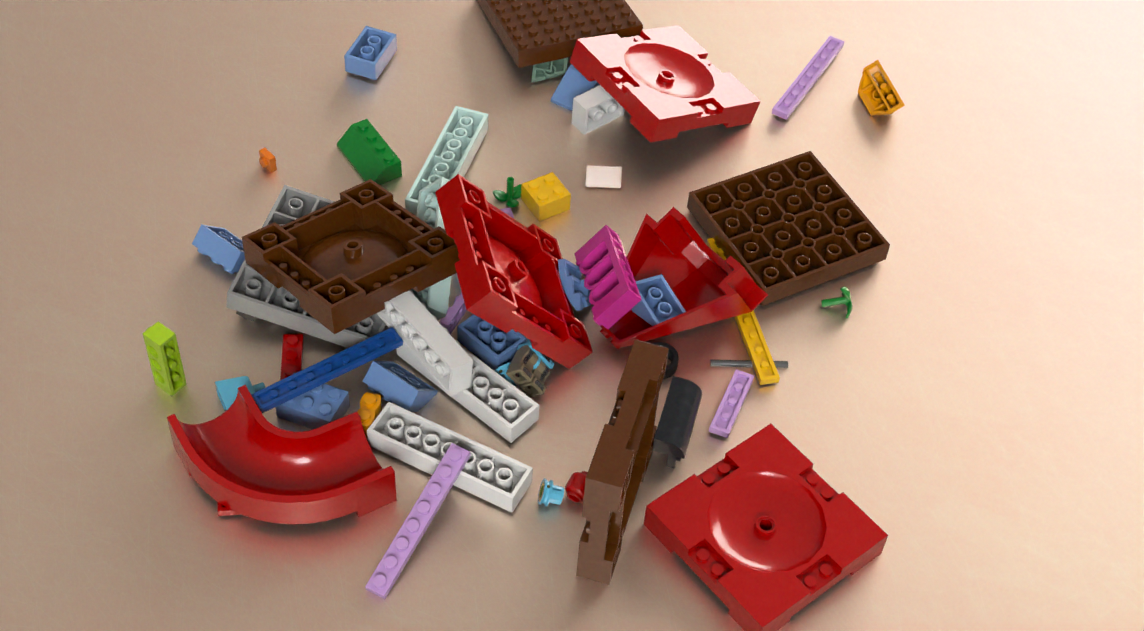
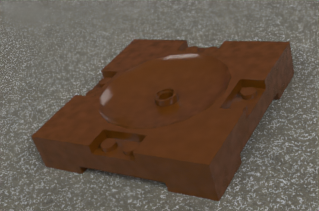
(352, 256)
(620, 462)

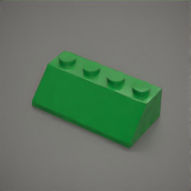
(370, 153)

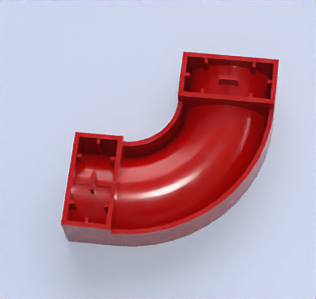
(283, 472)

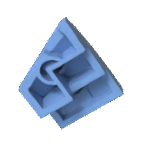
(573, 284)

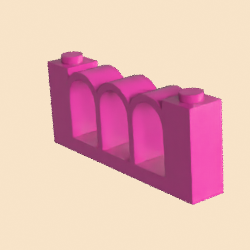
(607, 277)

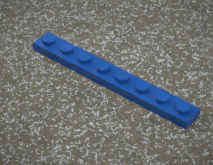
(327, 370)

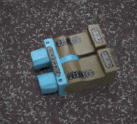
(532, 369)

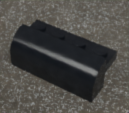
(677, 420)

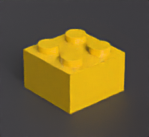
(545, 196)

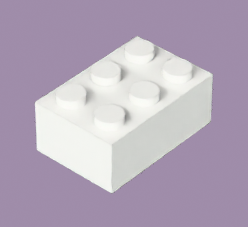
(594, 109)

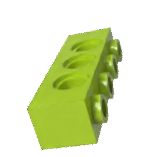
(164, 358)

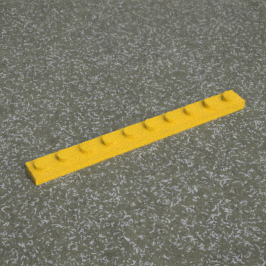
(753, 339)

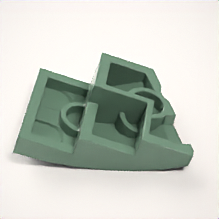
(549, 70)

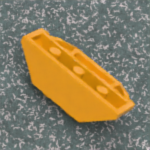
(878, 91)

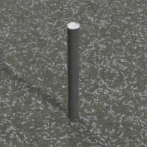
(743, 363)

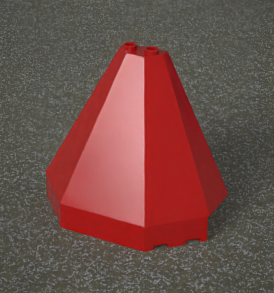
(698, 276)

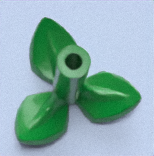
(511, 194)
(845, 299)

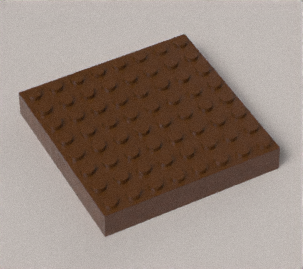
(549, 28)
(788, 226)

